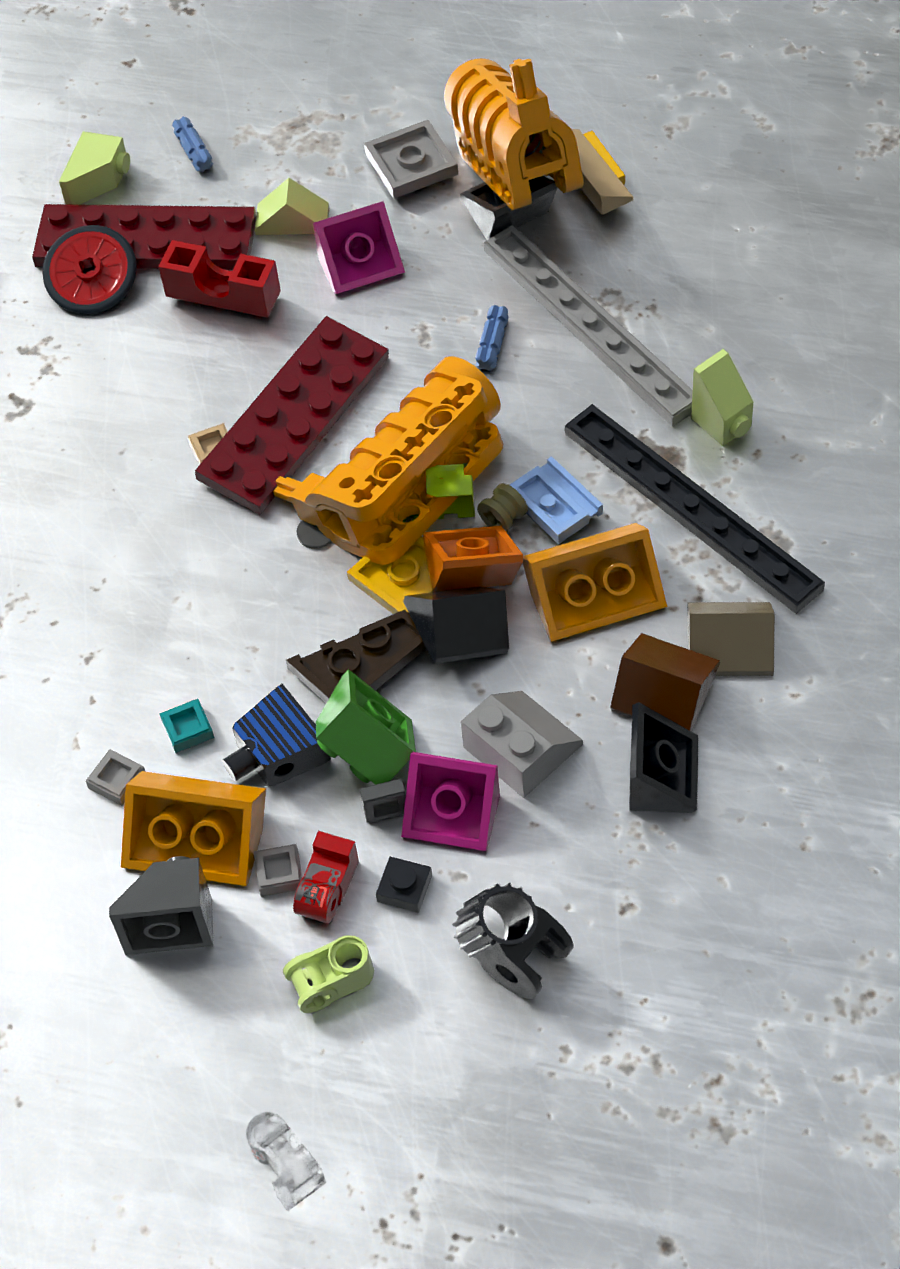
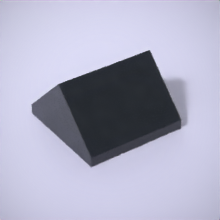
(494, 215)
(461, 622)
(662, 764)

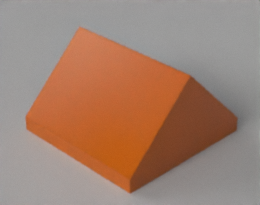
(471, 558)

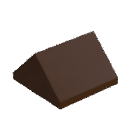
(663, 679)

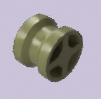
(502, 507)

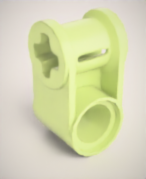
(327, 974)

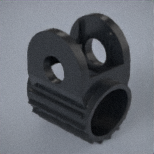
(525, 929)

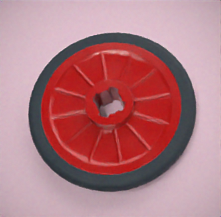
(96, 289)

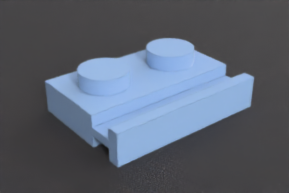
(557, 500)

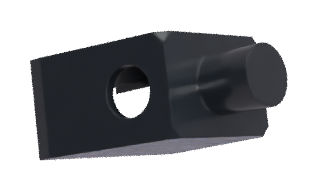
(275, 740)

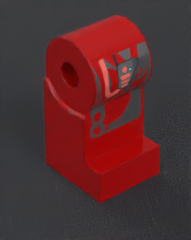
(326, 877)

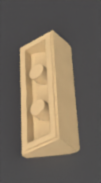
(599, 180)

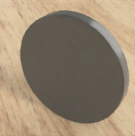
(311, 536)

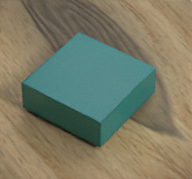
(186, 725)

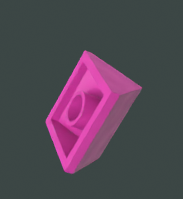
(357, 247)
(450, 801)

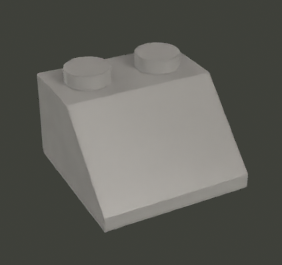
(518, 738)

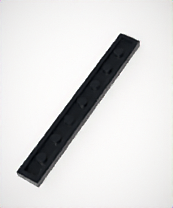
(695, 509)

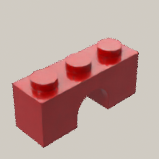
(194, 278)

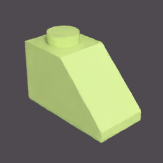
(94, 167)
(721, 399)

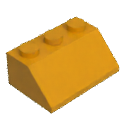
(595, 581)
(194, 820)

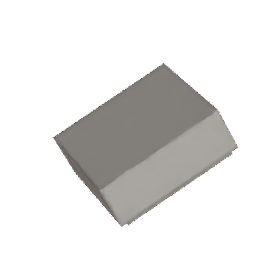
(112, 775)
(278, 869)

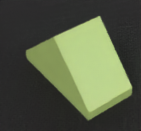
(290, 210)

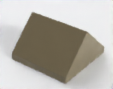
(734, 634)

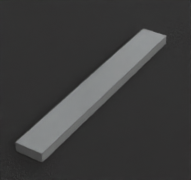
(592, 324)

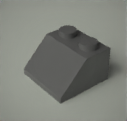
(165, 909)

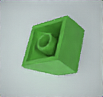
(365, 731)

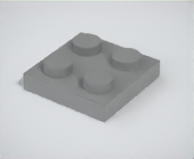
(411, 158)

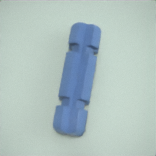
(192, 144)
(492, 337)

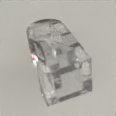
(279, 1147)

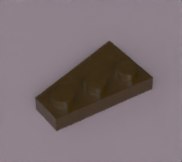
(372, 655)

